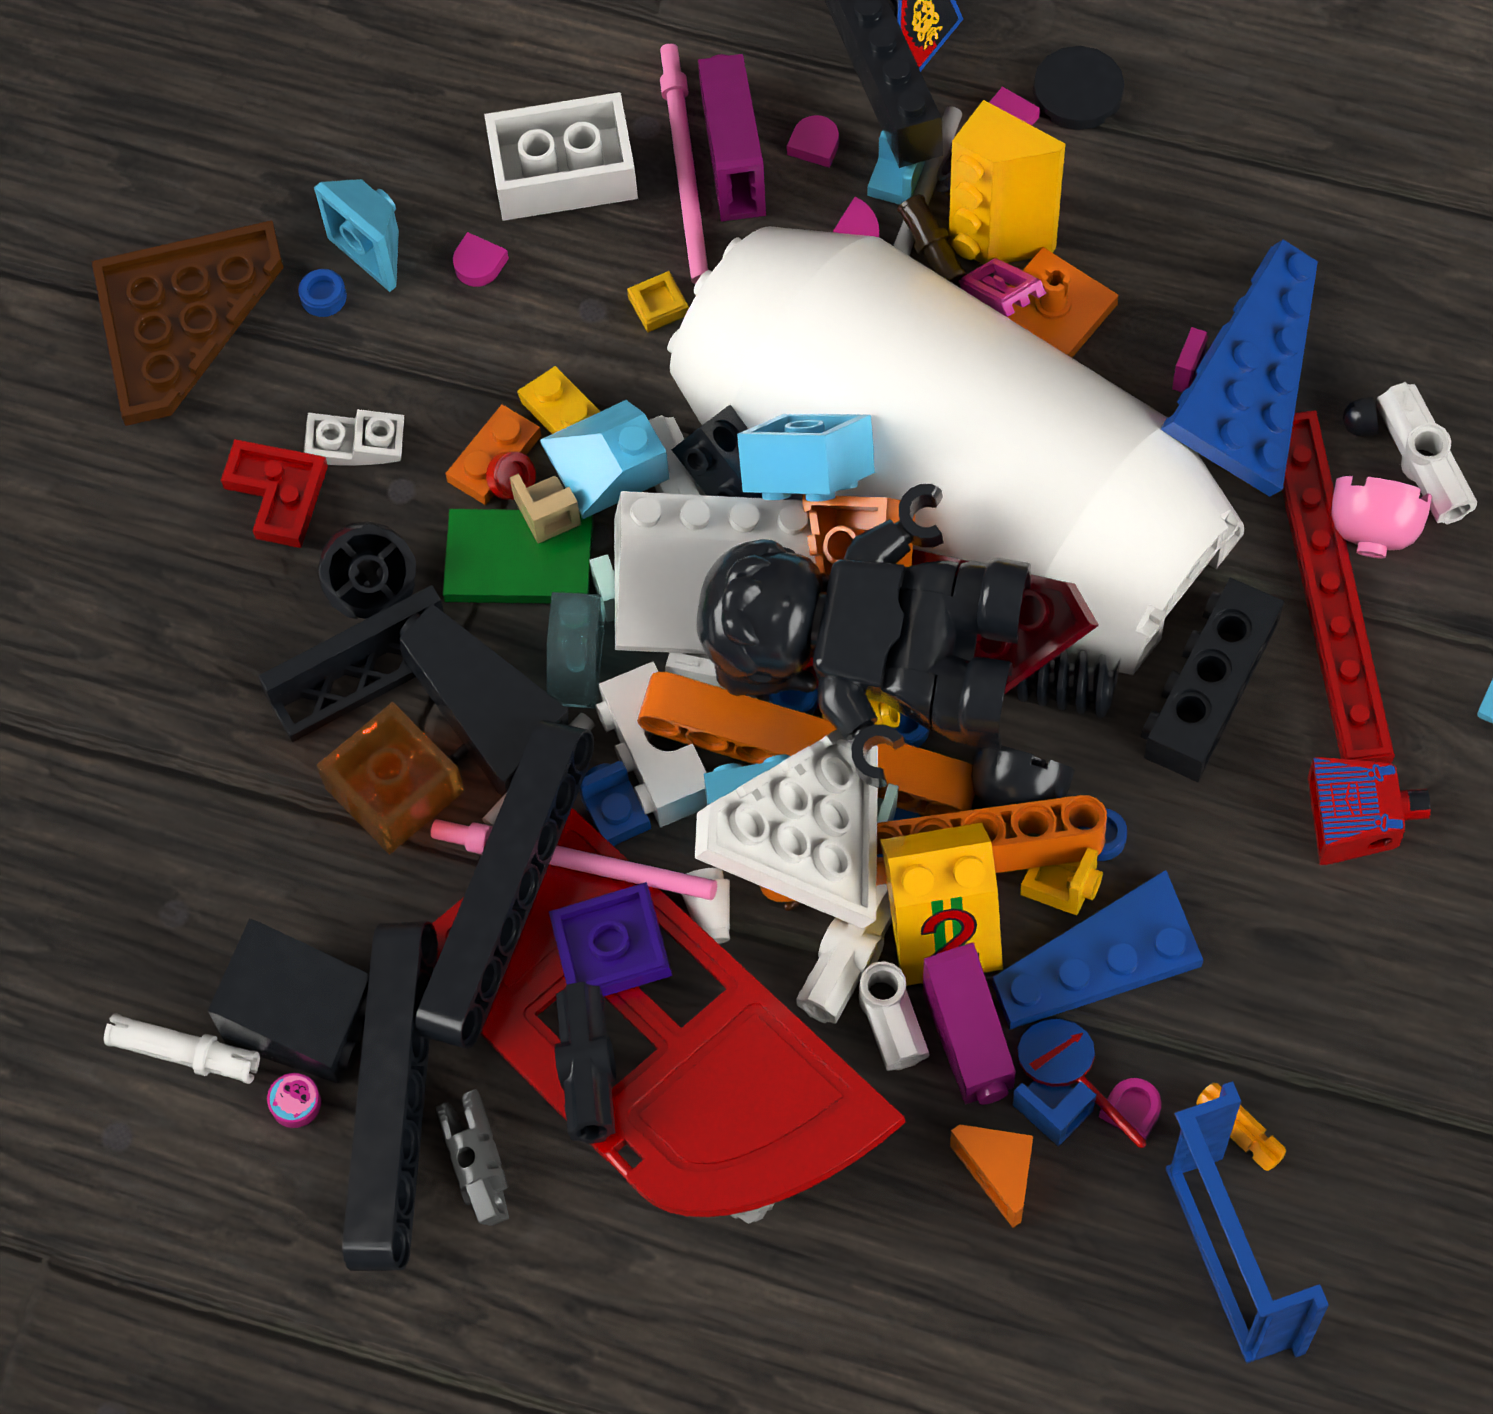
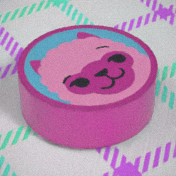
(294, 1100)

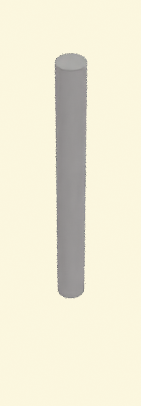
(928, 178)

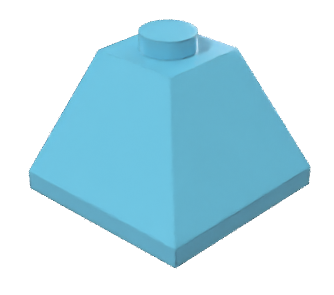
(362, 226)
(607, 456)

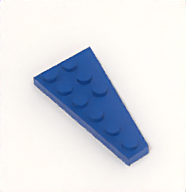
(1250, 377)

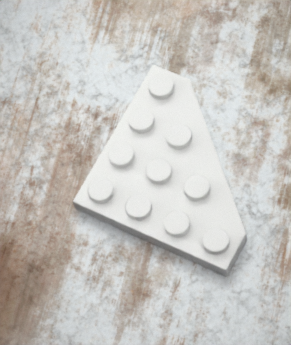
(802, 831)

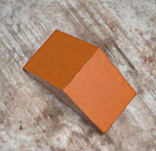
(998, 1164)

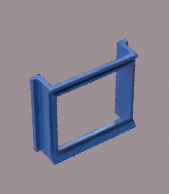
(1278, 1323)

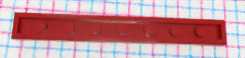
(1333, 599)

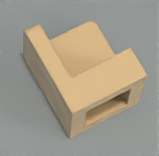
(546, 507)

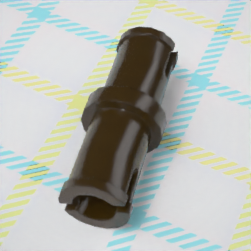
(931, 239)

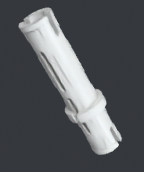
(200, 1053)

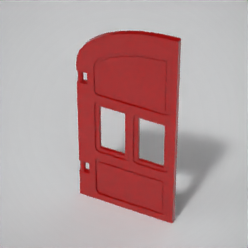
(729, 1104)

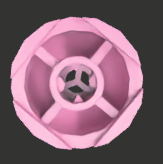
(1379, 514)

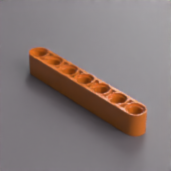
(759, 729)
(1007, 829)

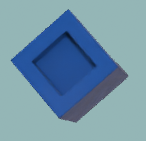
(1055, 1109)

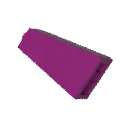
(732, 137)

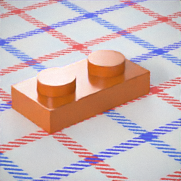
(502, 433)

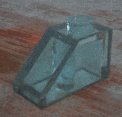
(575, 648)

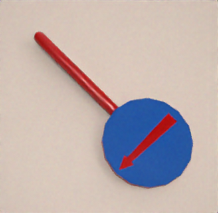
(1062, 1054)

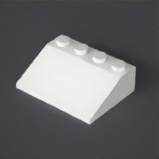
(668, 548)

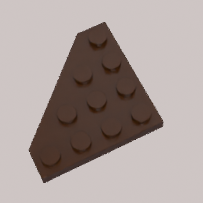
(176, 310)

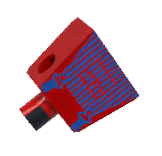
(1360, 807)

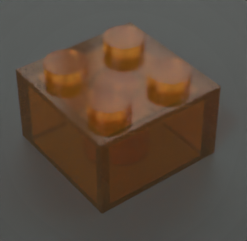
(391, 777)

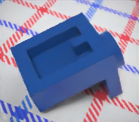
(613, 803)

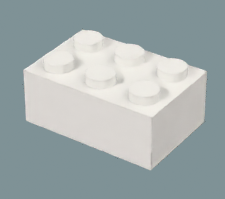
(561, 156)

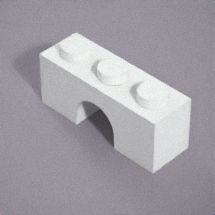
(668, 780)

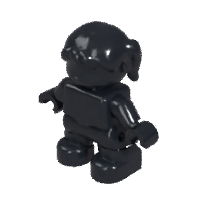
(872, 629)

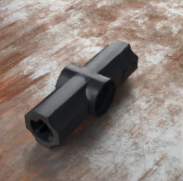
(585, 1063)

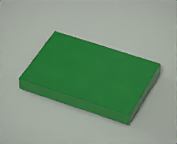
(499, 561)

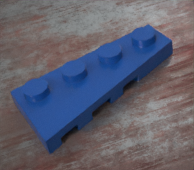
(1111, 952)

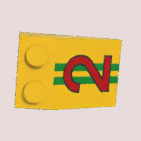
(943, 896)

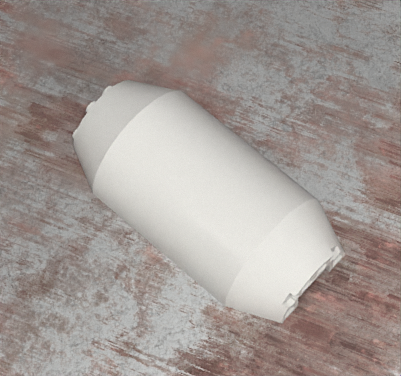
(1016, 434)

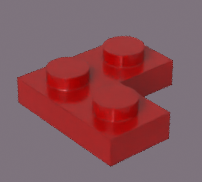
(286, 482)

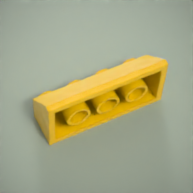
(1004, 188)

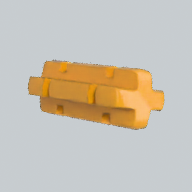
(1249, 1133)

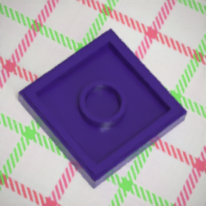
(611, 941)

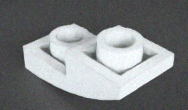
(355, 441)

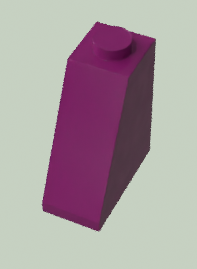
(968, 1024)

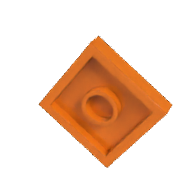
(1069, 309)

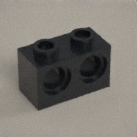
(713, 455)

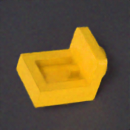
(1064, 884)

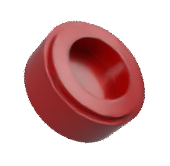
(507, 465)

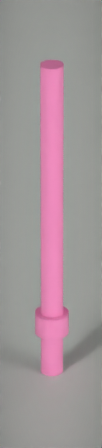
(675, 90)
(476, 835)

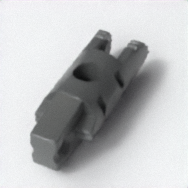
(475, 1159)

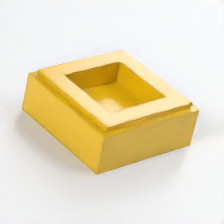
(658, 301)

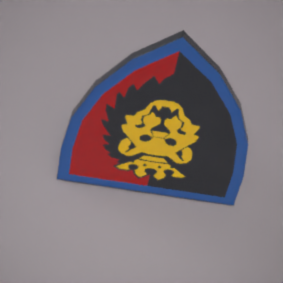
(926, 25)

